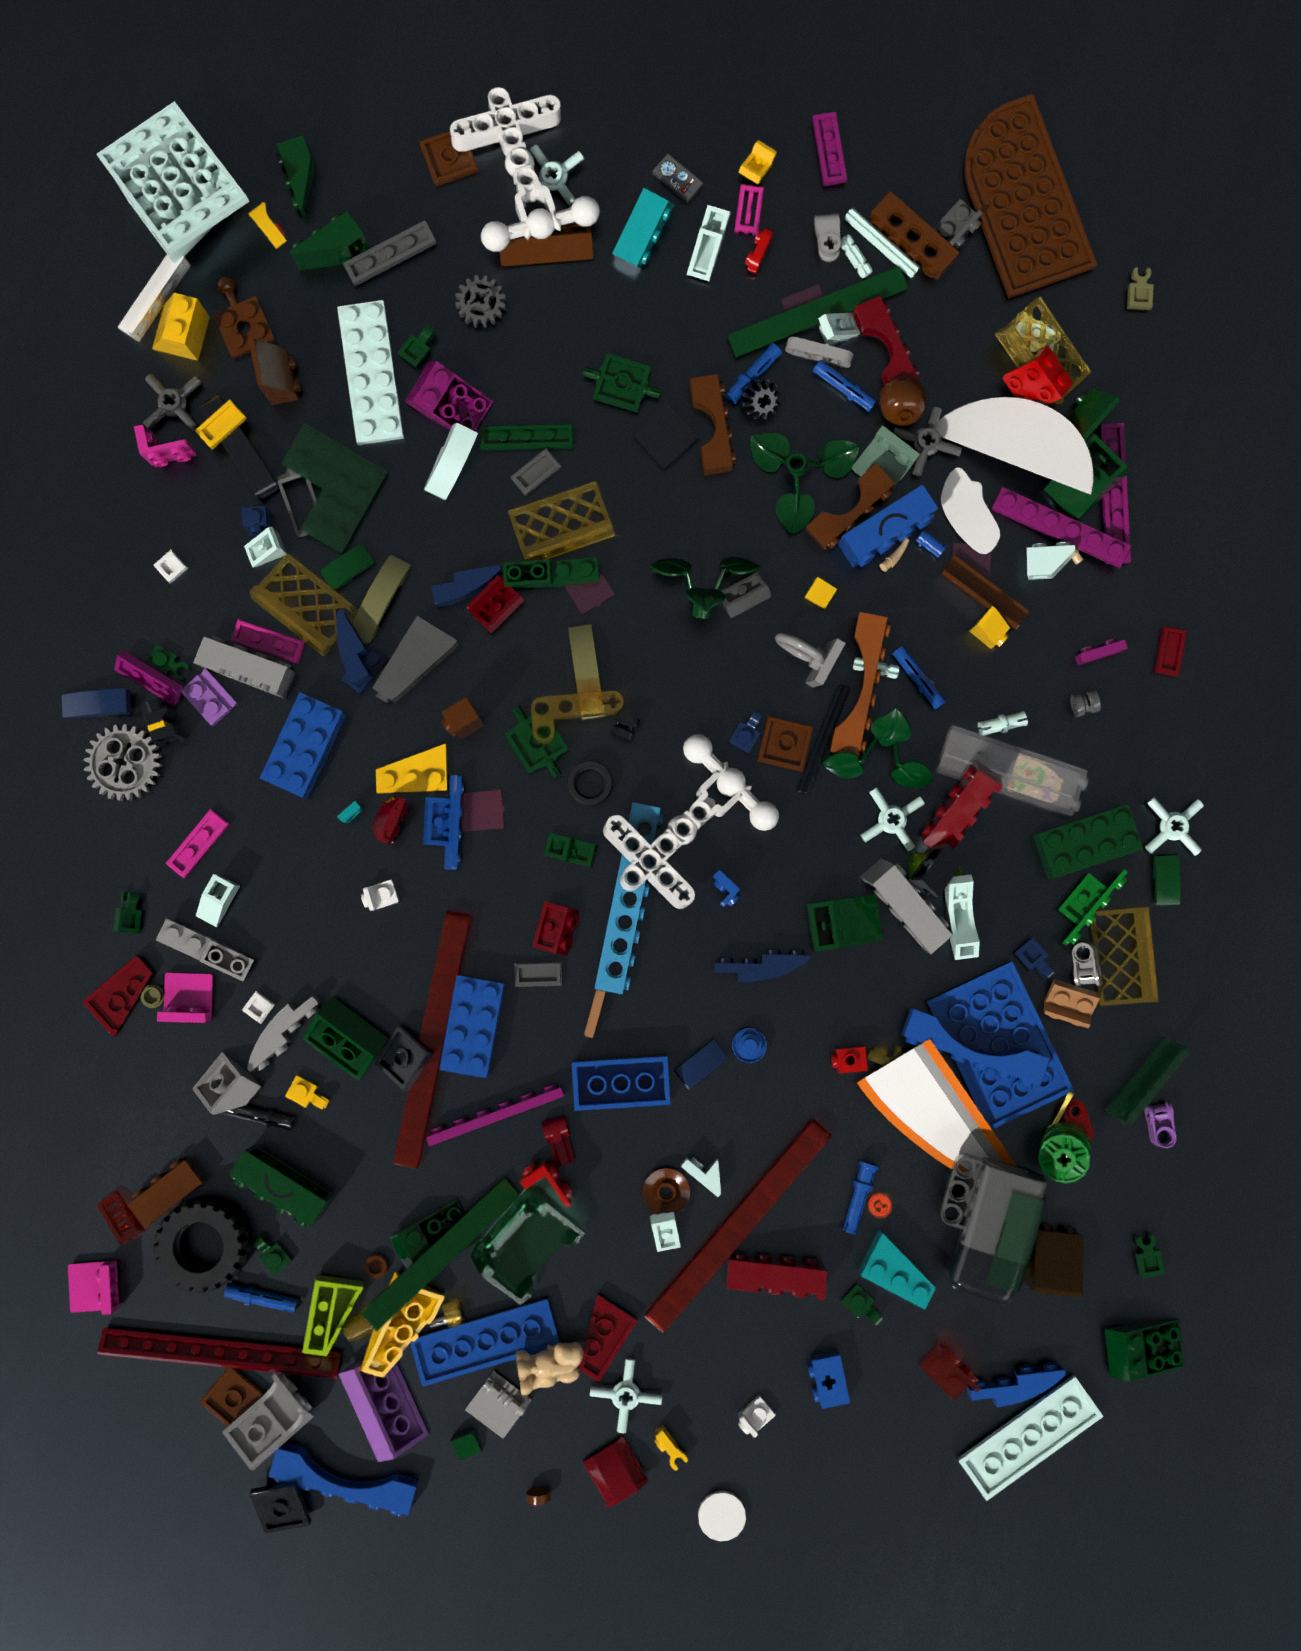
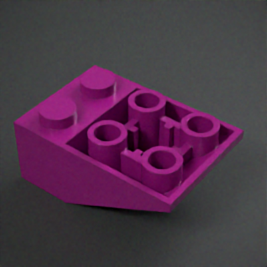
(448, 398)

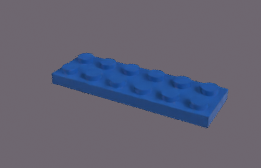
(484, 1342)

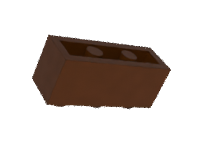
(461, 719)
(166, 1191)

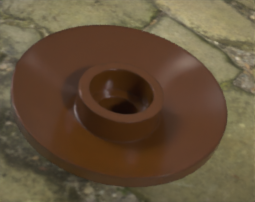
(661, 1203)

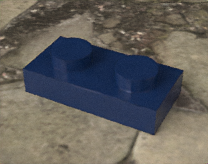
(374, 662)

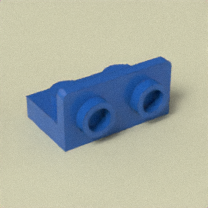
(724, 883)

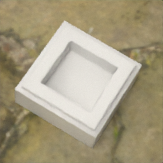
(170, 566)
(259, 1007)

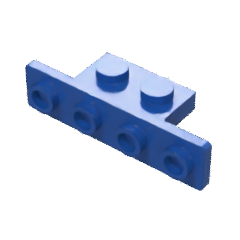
(442, 822)

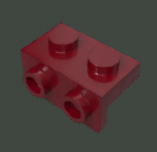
(494, 604)

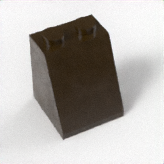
(1056, 1262)

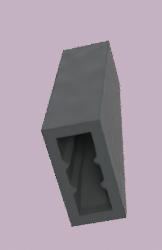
(413, 659)

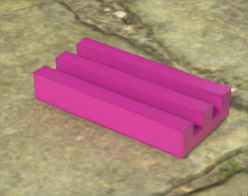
(746, 228)

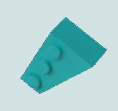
(643, 228)
(893, 1271)

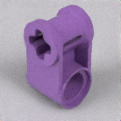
(1160, 1122)

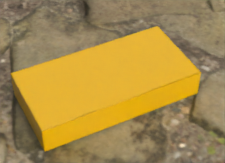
(220, 424)

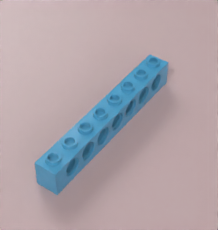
(605, 980)

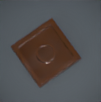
(446, 162)
(785, 743)
(231, 1396)

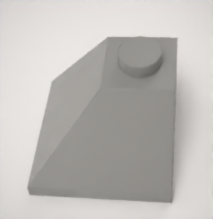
(225, 1085)

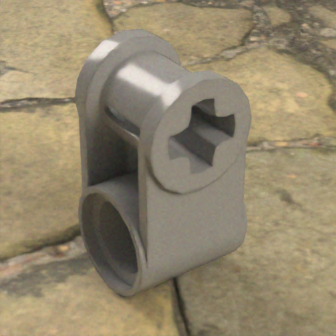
(828, 233)
(1085, 966)

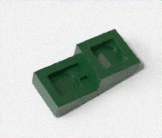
(346, 567)
(570, 850)
(1167, 879)

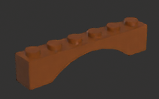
(869, 636)

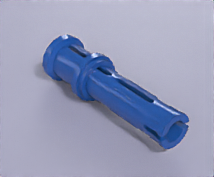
(863, 1186)

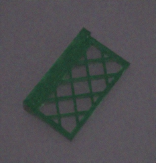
(1147, 1081)

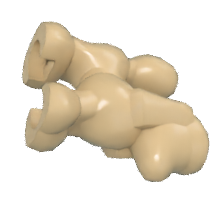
(549, 1366)

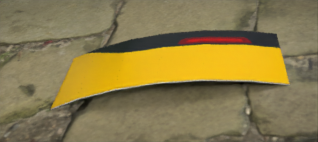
(270, 225)

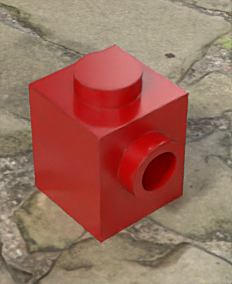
(849, 1059)

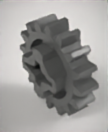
(474, 307)

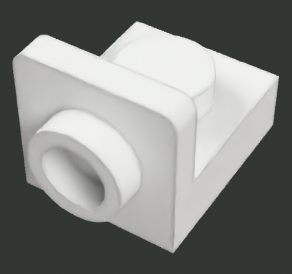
(379, 895)
(755, 1416)

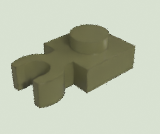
(1140, 293)

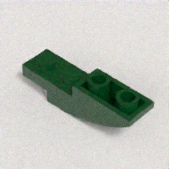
(551, 573)

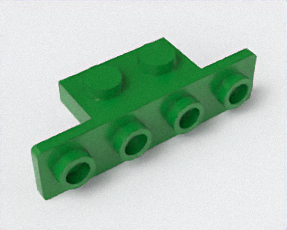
(1086, 900)

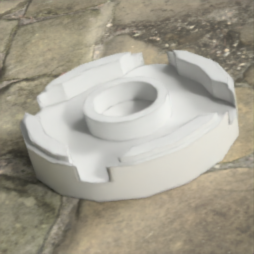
(721, 1515)

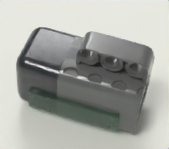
(997, 1225)

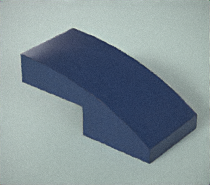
(701, 1064)

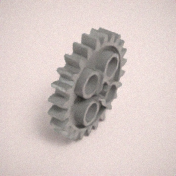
(103, 755)

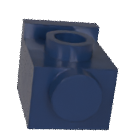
(256, 519)

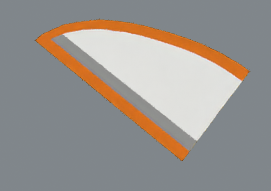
(932, 1107)

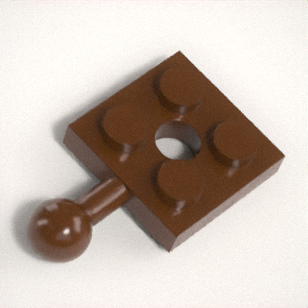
(245, 311)

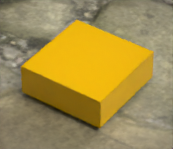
(820, 593)

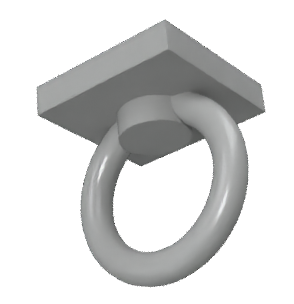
(819, 659)

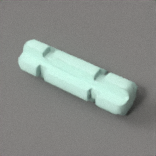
(856, 256)
(891, 671)

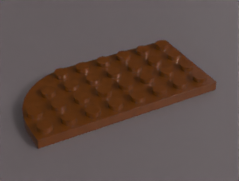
(1024, 200)

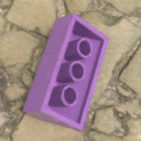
(384, 1410)

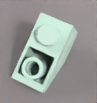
(1046, 561)
(216, 899)

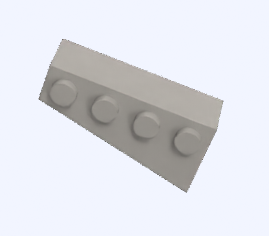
(245, 667)
(907, 904)

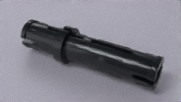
(264, 1116)

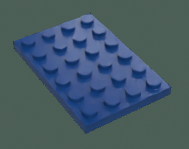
(999, 1018)

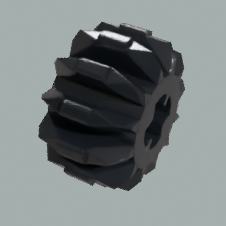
(760, 390)

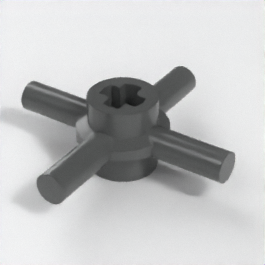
(166, 396)
(934, 440)

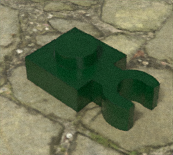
(165, 662)
(1149, 1260)

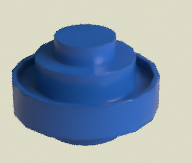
(749, 1045)

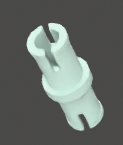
(1002, 723)

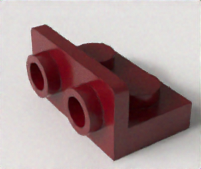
(555, 928)

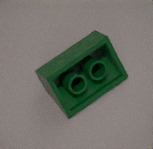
(1091, 411)
(345, 1038)

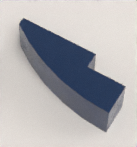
(466, 585)
(351, 650)
(96, 703)

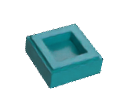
(350, 812)

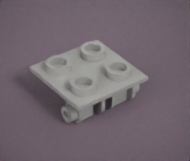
(498, 1404)

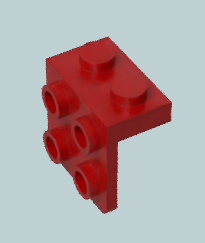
(1040, 379)
(535, 1172)

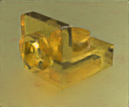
(880, 1056)

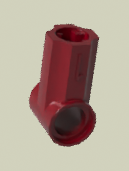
(557, 1134)

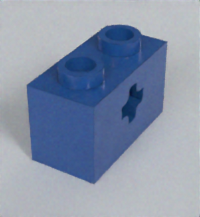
(835, 1392)

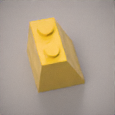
(182, 327)

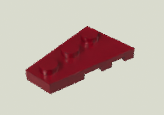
(118, 994)
(605, 1337)

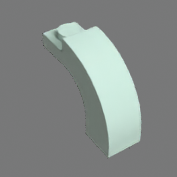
(960, 917)

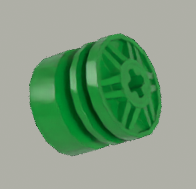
(1067, 1139)

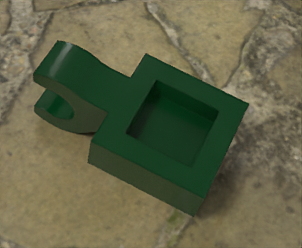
(416, 349)
(128, 918)
(273, 1256)
(860, 1302)

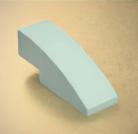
(708, 242)
(450, 460)

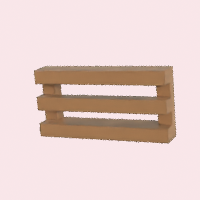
(594, 1013)

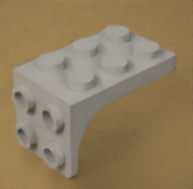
(269, 1422)

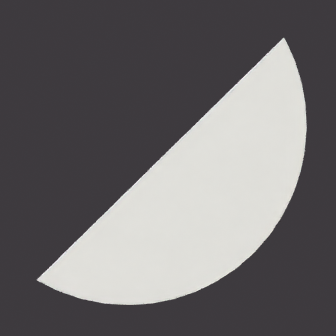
(1024, 436)

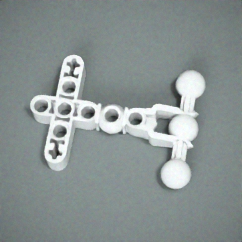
(543, 114)
(729, 783)

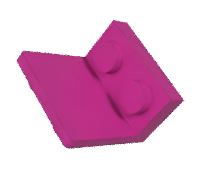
(158, 454)
(187, 998)
(93, 1287)

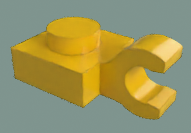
(304, 1091)
(666, 1442)

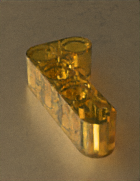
(577, 710)

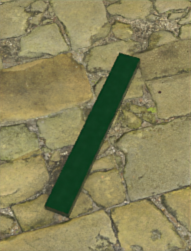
(807, 315)
(439, 1254)

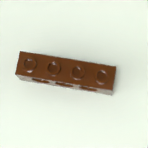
(928, 239)

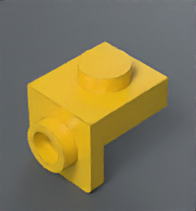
(758, 162)

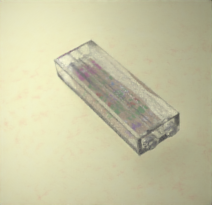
(1023, 773)

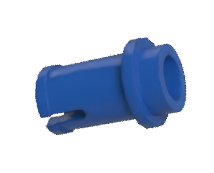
(931, 543)

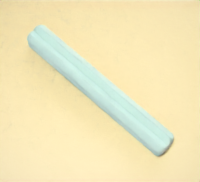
(881, 242)

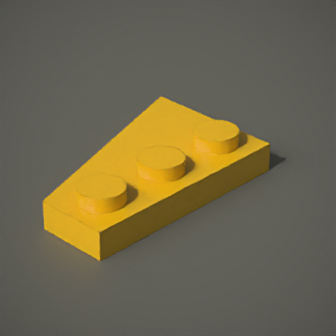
(416, 773)

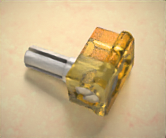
(452, 1316)

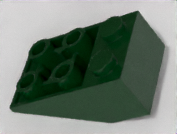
(330, 244)
(1107, 473)
(844, 922)
(421, 1234)
(1144, 1349)

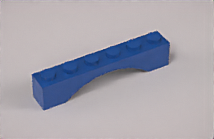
(1020, 1064)
(295, 1464)

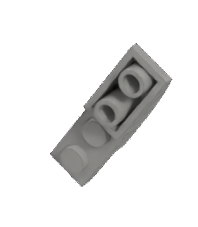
(205, 949)
(274, 1037)

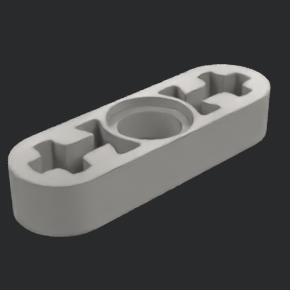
(818, 351)

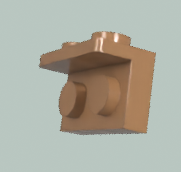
(1070, 1003)

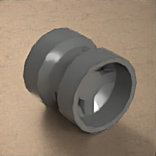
(1085, 703)

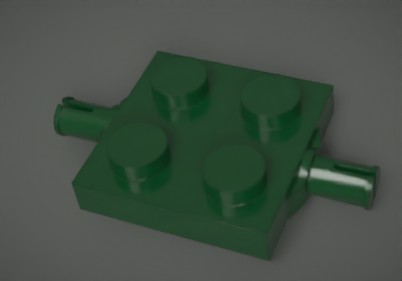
(622, 382)
(530, 752)

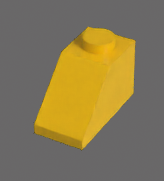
(991, 628)

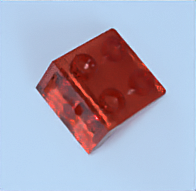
(945, 1370)

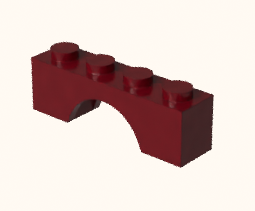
(874, 320)

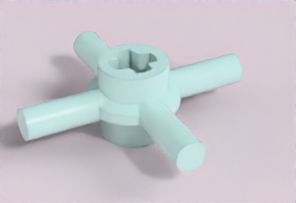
(559, 170)
(883, 824)
(1165, 826)
(634, 1397)

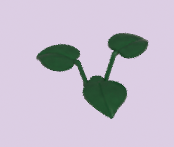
(771, 450)
(704, 599)
(888, 730)

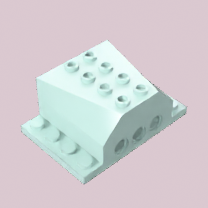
(172, 180)

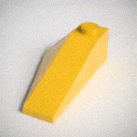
(391, 1339)

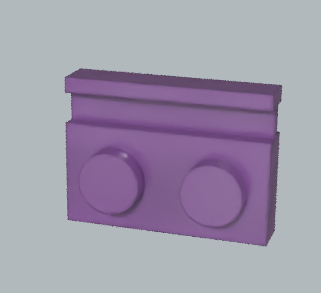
(209, 697)

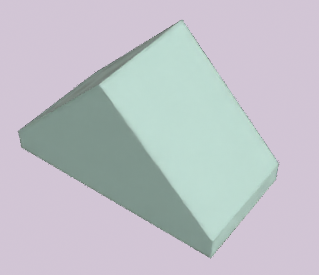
(265, 547)

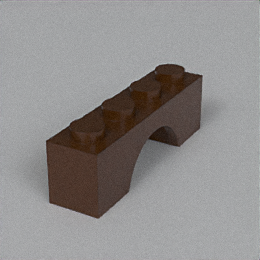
(706, 396)
(828, 527)

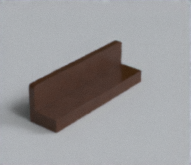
(565, 245)
(984, 591)

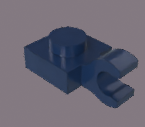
(746, 735)
(1033, 956)

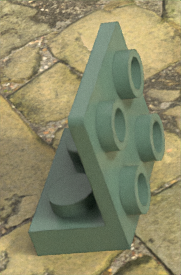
(889, 453)

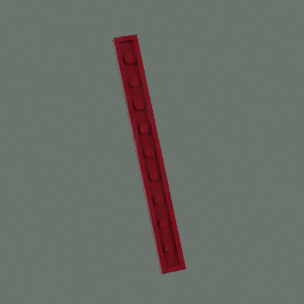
(217, 1353)

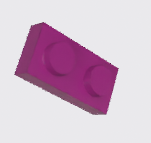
(1109, 648)

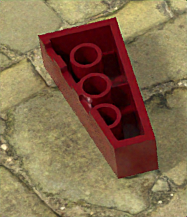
(962, 806)
(776, 1275)

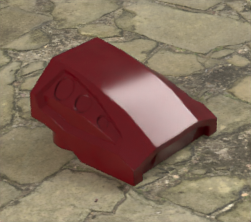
(388, 817)
(616, 1472)

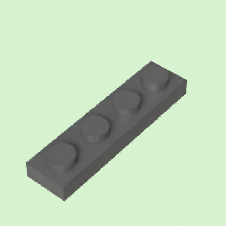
(389, 253)

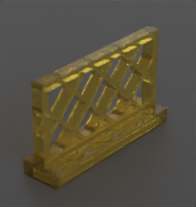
(1020, 350)
(573, 538)
(287, 615)
(1145, 956)

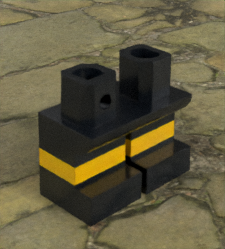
(161, 725)

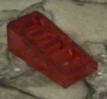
(132, 1221)

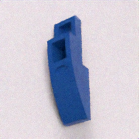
(1027, 1383)

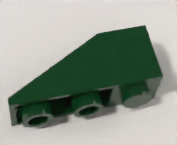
(299, 166)

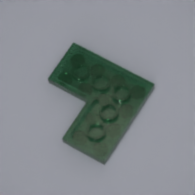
(345, 481)

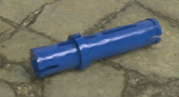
(822, 369)
(753, 373)
(936, 699)
(253, 1296)

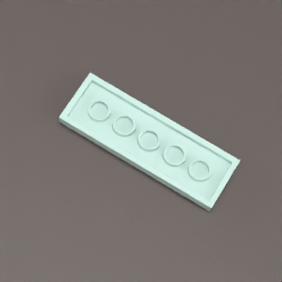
(370, 372)
(1030, 1437)

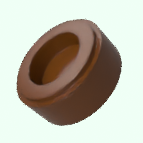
(376, 1265)
(538, 1495)

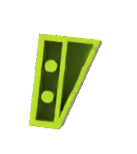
(328, 1310)

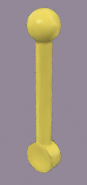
(1069, 1096)

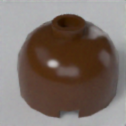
(902, 401)

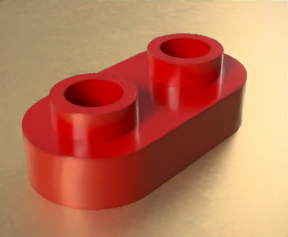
(755, 258)
(1081, 1118)

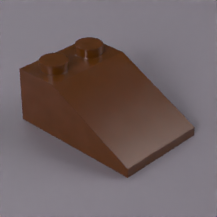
(275, 372)

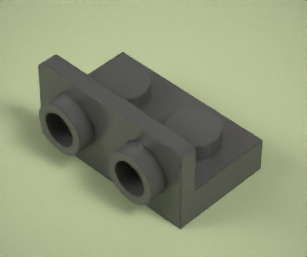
(958, 223)

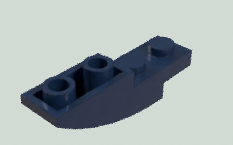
(771, 966)

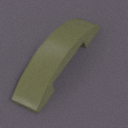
(379, 598)
(585, 664)

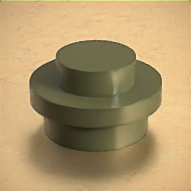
(152, 996)

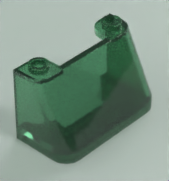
(523, 1243)

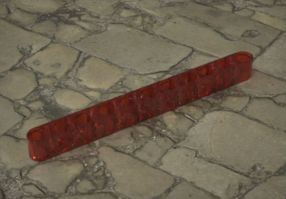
(433, 1036)
(737, 1225)

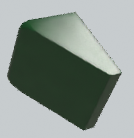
(466, 1444)

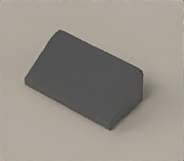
(745, 594)

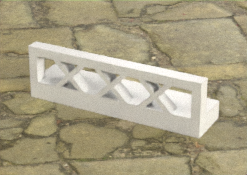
(153, 297)

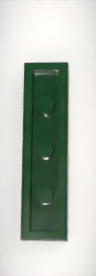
(526, 437)

